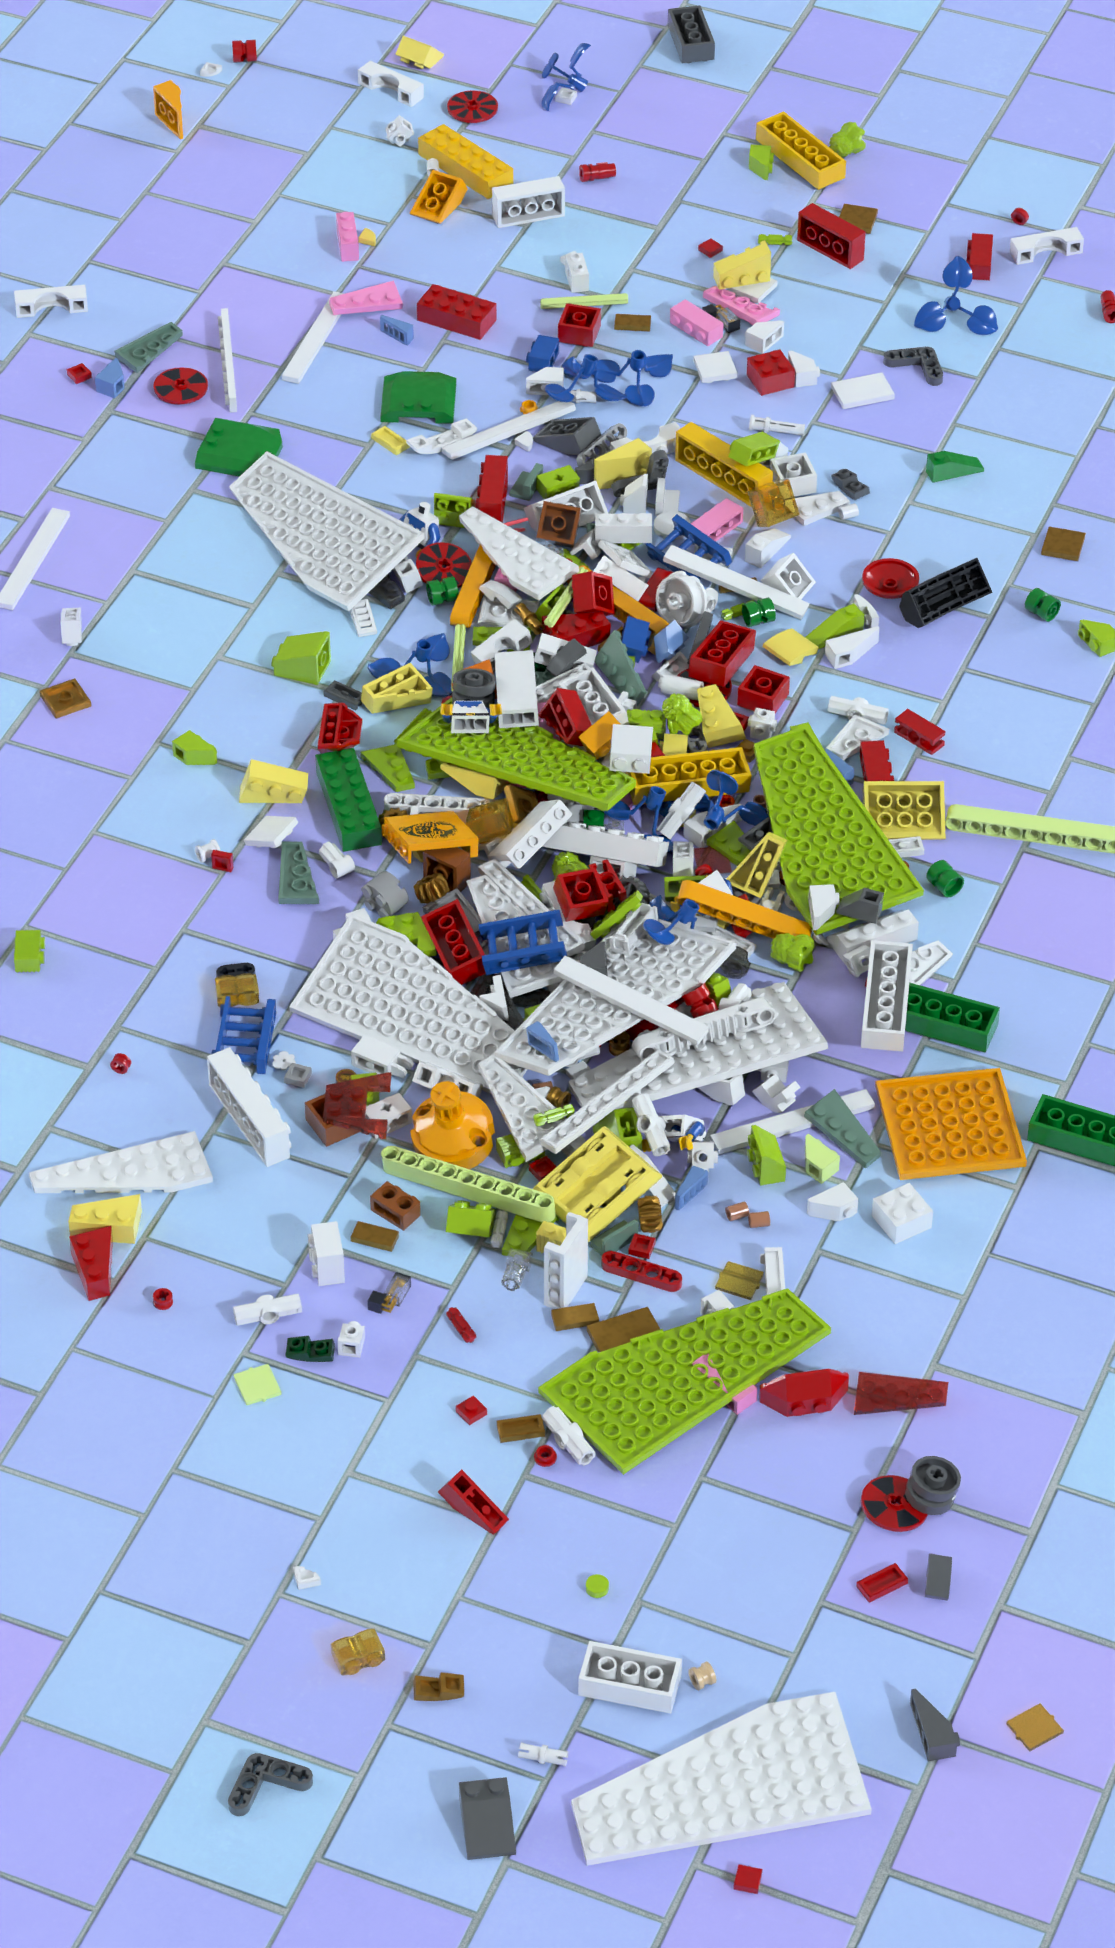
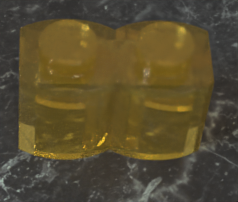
(241, 989)
(357, 1652)

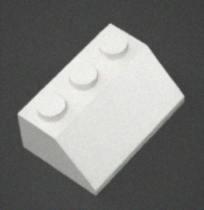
(623, 528)

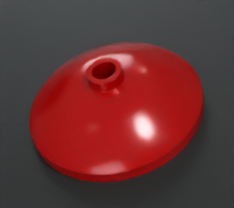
(890, 578)

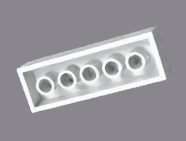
(609, 844)
(886, 996)
(249, 1106)

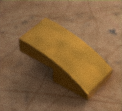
(445, 1687)

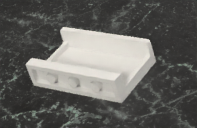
(531, 833)
(566, 1264)

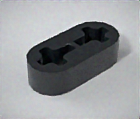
(235, 969)

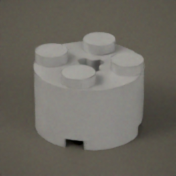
(384, 894)

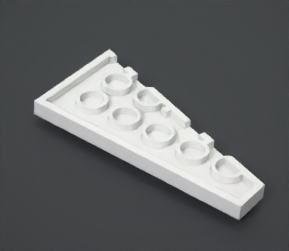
(518, 1105)

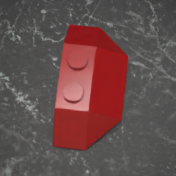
(339, 728)
(804, 1392)

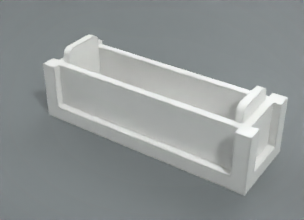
(632, 930)
(774, 1269)

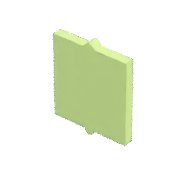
(257, 1384)

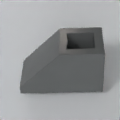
(862, 905)

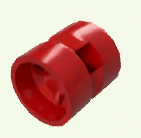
(244, 51)
(700, 1002)

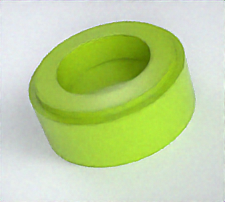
(597, 1586)

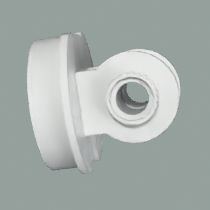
(684, 599)

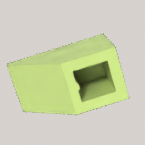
(820, 1160)

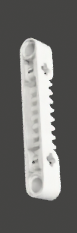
(734, 1019)

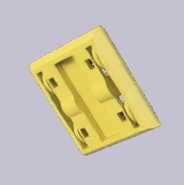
(594, 1179)

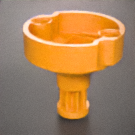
(452, 1126)

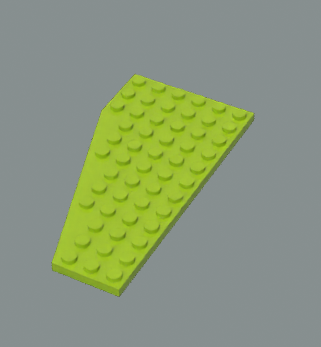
(522, 757)
(825, 828)
(649, 1391)

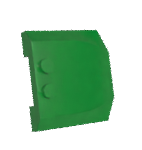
(419, 396)
(235, 446)

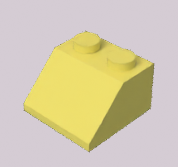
(418, 53)

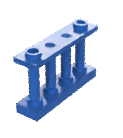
(694, 536)
(525, 957)
(264, 1028)

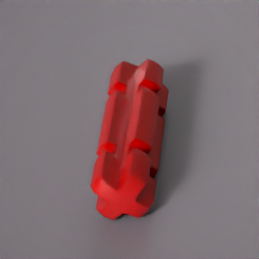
(461, 1325)

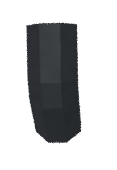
(944, 593)

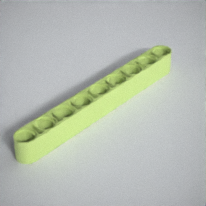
(1031, 828)
(468, 1184)

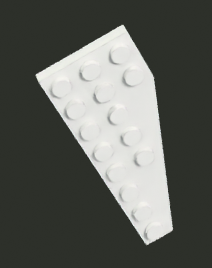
(521, 559)
(495, 906)
(156, 1165)

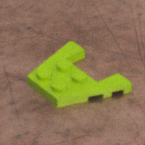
(412, 927)

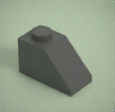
(596, 958)

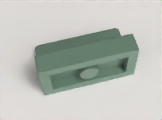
(526, 483)
(615, 1237)

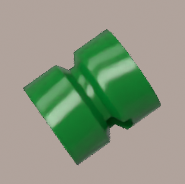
(441, 591)
(1042, 604)
(758, 612)
(945, 878)

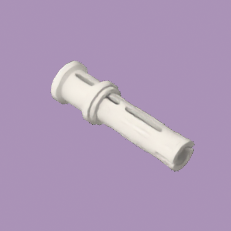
(767, 425)

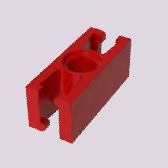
(919, 731)
(611, 884)

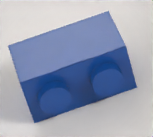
(543, 353)
(634, 636)

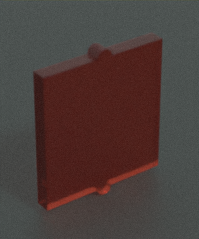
(713, 858)

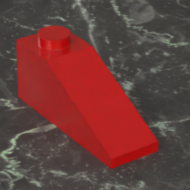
(472, 1502)

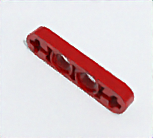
(643, 1268)

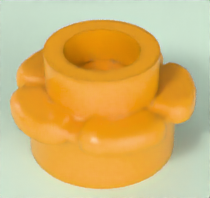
(528, 406)

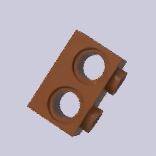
(395, 1205)

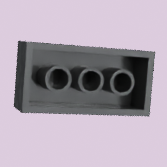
(691, 34)

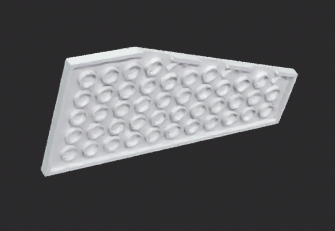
(322, 532)
(395, 993)
(585, 1021)
(785, 1039)
(747, 1778)

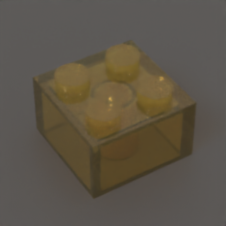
(773, 503)
(490, 820)

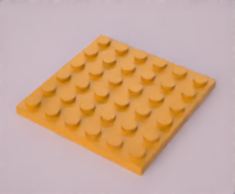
(950, 1123)

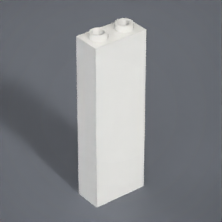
(516, 689)

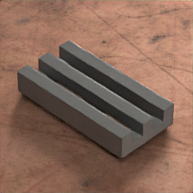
(344, 696)

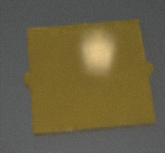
(739, 1280)
(1035, 1727)

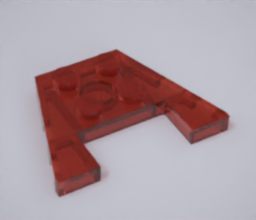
(347, 1104)

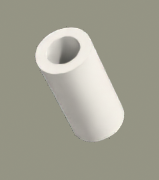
(674, 684)

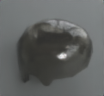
(736, 964)

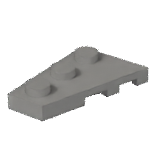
(469, 911)

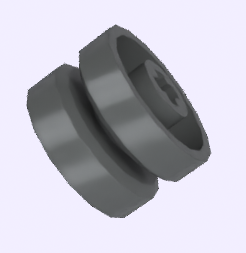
(474, 685)
(933, 1485)

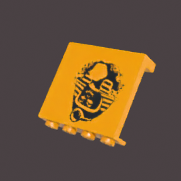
(428, 832)

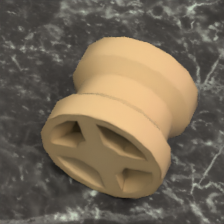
(702, 1675)

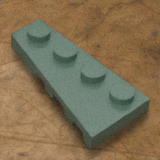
(146, 348)
(619, 668)
(295, 876)
(842, 1127)

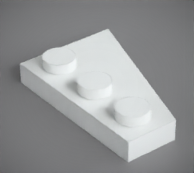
(819, 506)

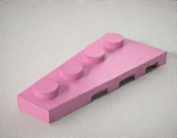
(741, 305)

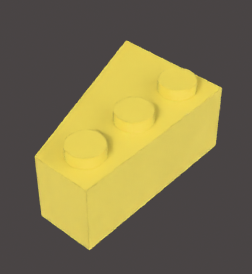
(745, 268)
(397, 690)
(718, 720)
(272, 784)
(758, 866)
(120, 1213)

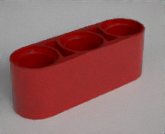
(648, 598)

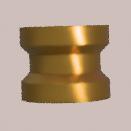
(619, 1044)
(558, 1098)

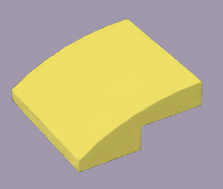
(790, 647)

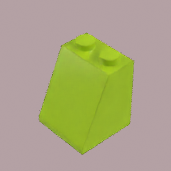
(303, 657)

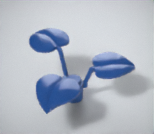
(574, 80)
(930, 316)
(583, 371)
(636, 394)
(428, 649)
(654, 802)
(750, 813)
(684, 915)

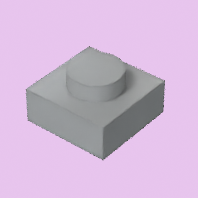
(298, 1075)

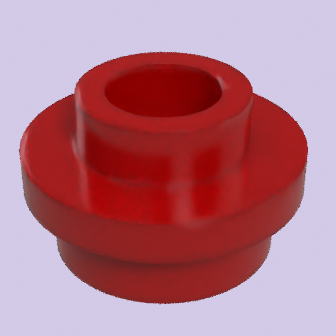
(545, 1451)

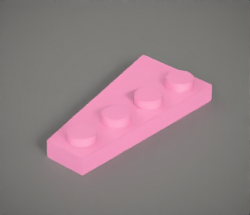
(370, 299)

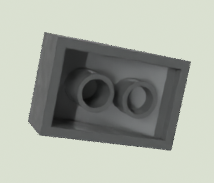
(569, 435)
(487, 1818)

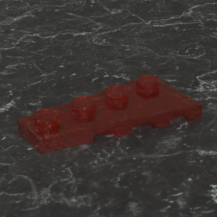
(895, 1393)

